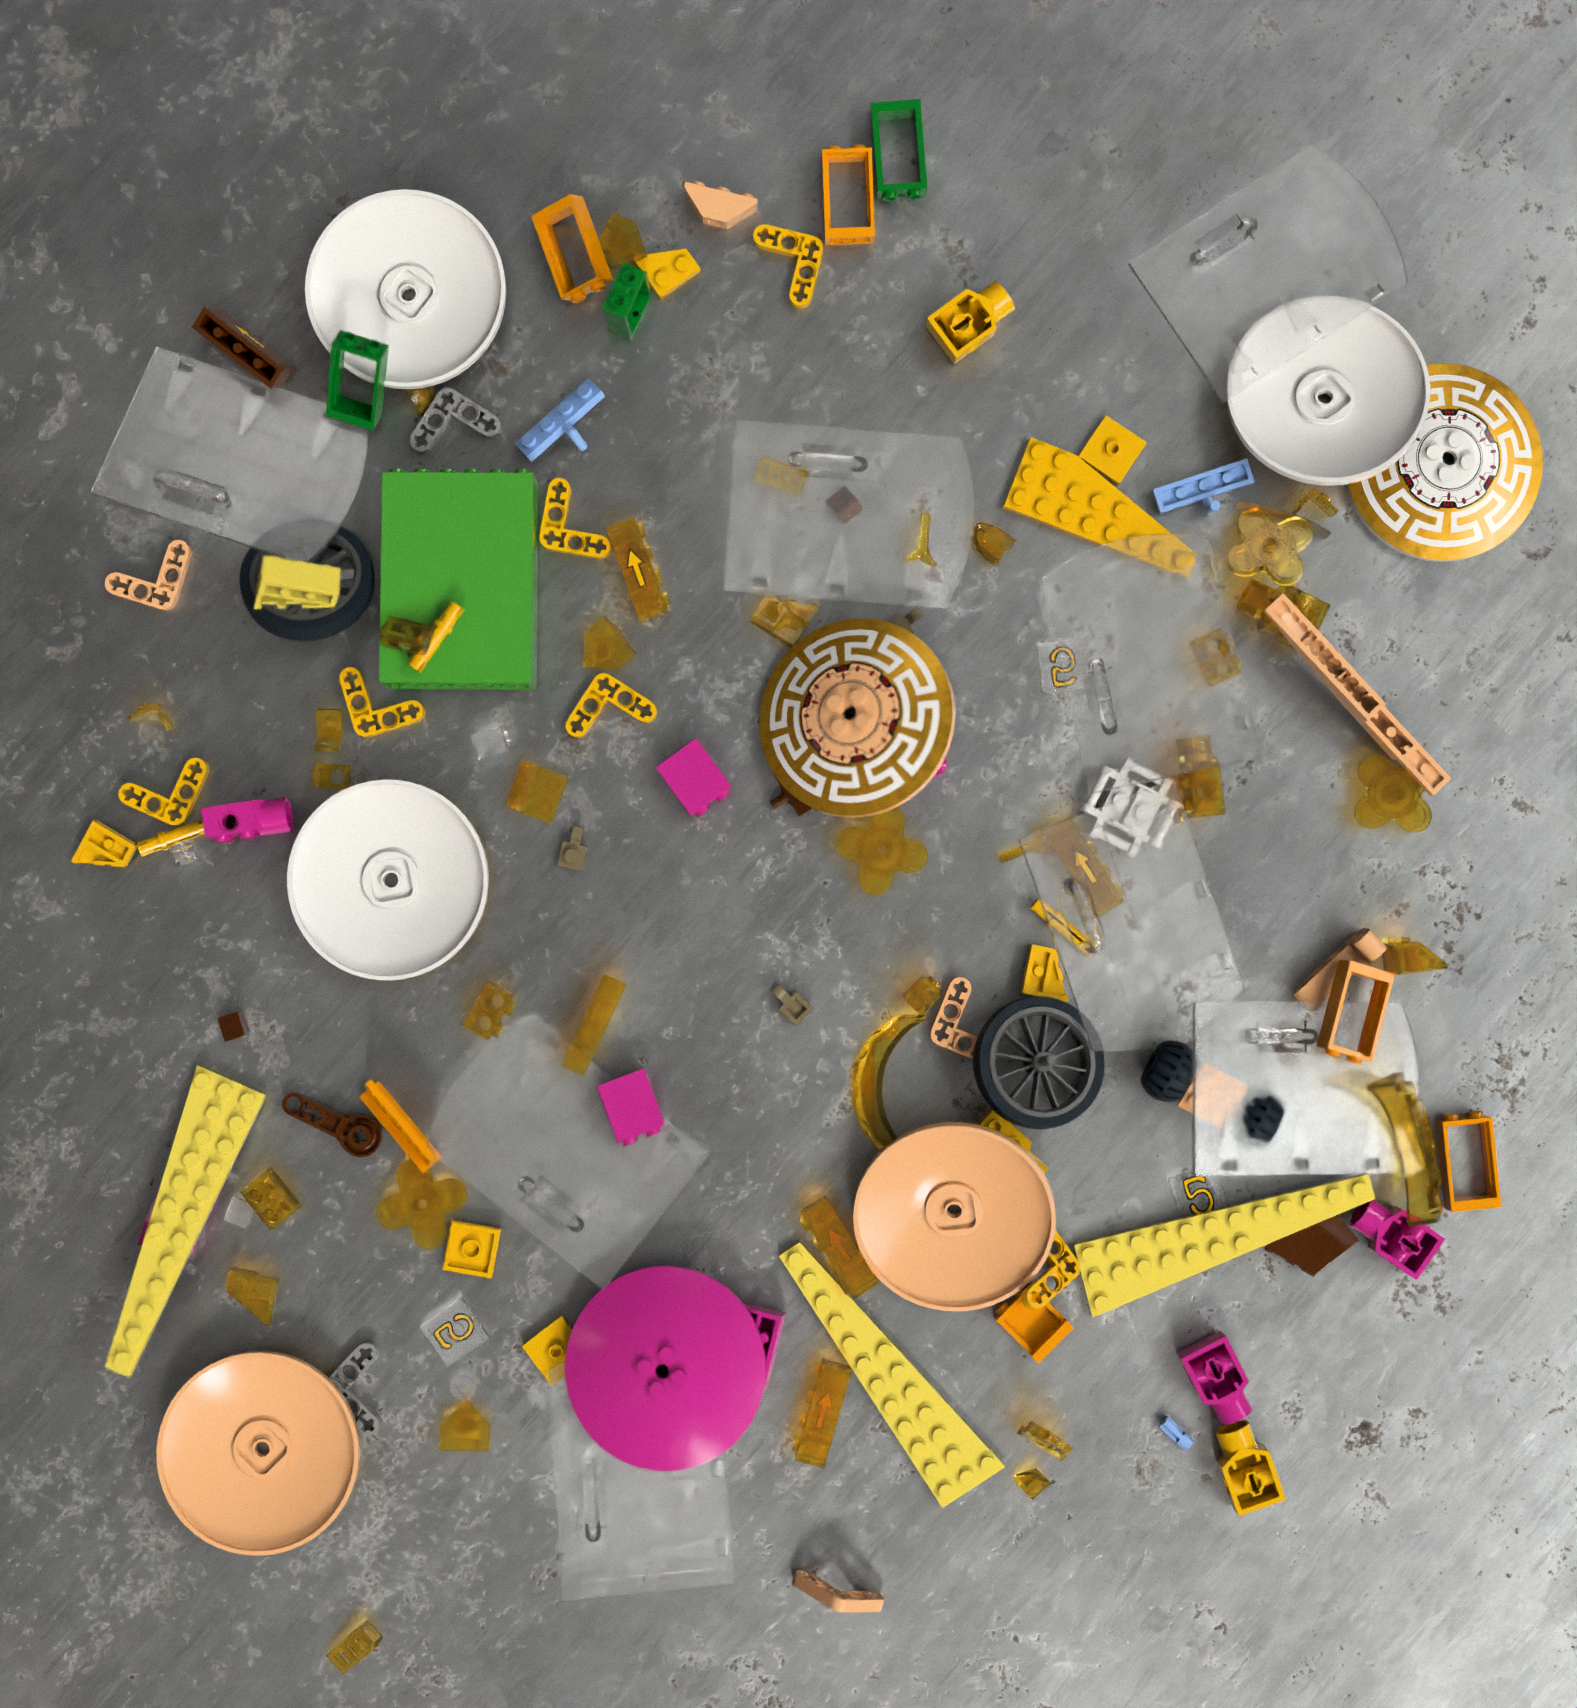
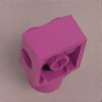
(252, 818)
(1393, 1239)
(1217, 1377)

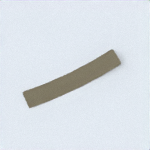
(1317, 529)

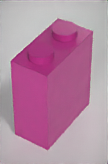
(694, 778)
(631, 1107)

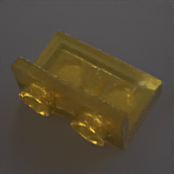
(271, 1199)

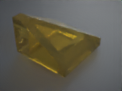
(1032, 1482)

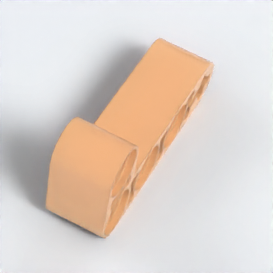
(1360, 948)

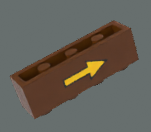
(243, 346)

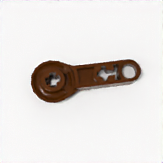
(338, 1125)

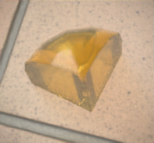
(422, 398)
(991, 542)

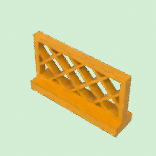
(398, 1125)

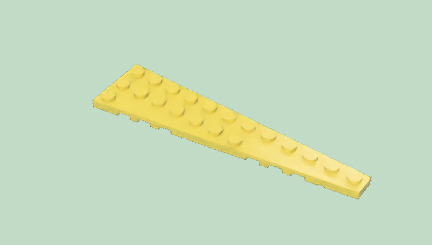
(201, 1157)
(1158, 1255)
(927, 1427)

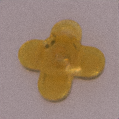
(1270, 547)
(1381, 806)
(877, 869)
(428, 1223)

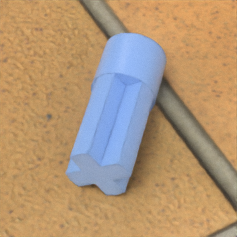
(1176, 1433)

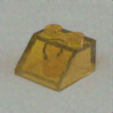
(1409, 957)

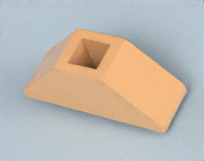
(718, 205)

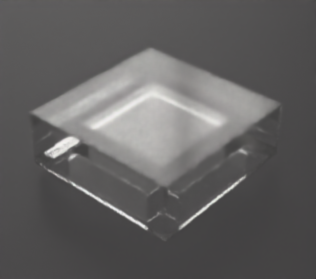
(239, 1213)

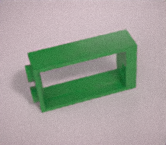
(898, 110)
(627, 295)
(342, 407)

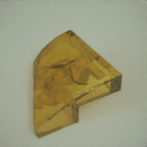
(784, 619)
(253, 1292)
(1045, 1440)

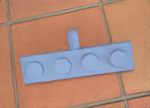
(560, 421)
(1203, 487)

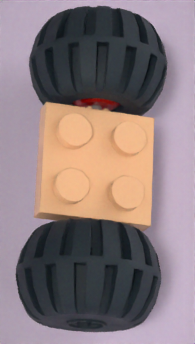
(1170, 1077)

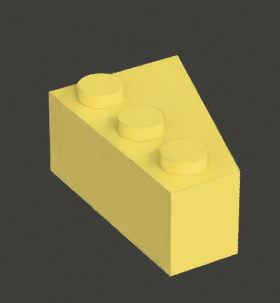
(296, 582)

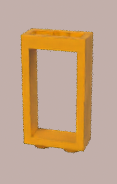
(544, 223)
(848, 235)
(1374, 1014)
(1493, 1197)

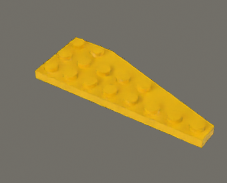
(1074, 498)

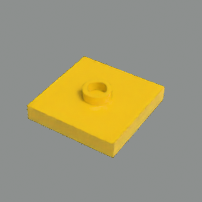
(1112, 449)
(471, 1248)
(549, 1345)

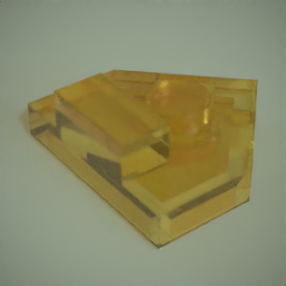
(621, 242)
(606, 646)
(465, 1431)

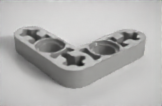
(454, 410)
(344, 1384)

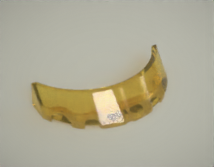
(869, 1074)
(1415, 1146)

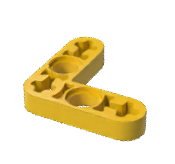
(798, 251)
(558, 526)
(602, 697)
(367, 712)
(166, 804)
(1056, 1271)

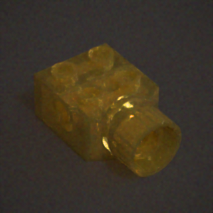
(1259, 596)
(1212, 801)

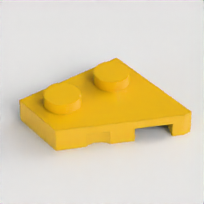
(668, 270)
(104, 847)
(1042, 974)

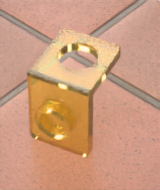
(1320, 500)
(147, 710)
(329, 729)
(322, 775)

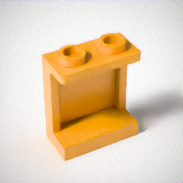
(1036, 1329)

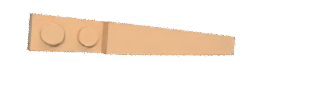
(1356, 695)

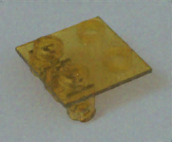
(536, 792)

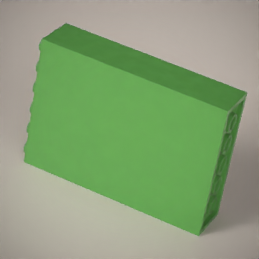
(469, 544)

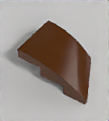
(1316, 1245)

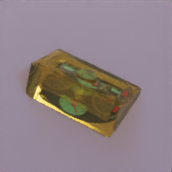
(406, 635)

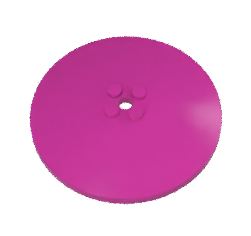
(712, 1359)

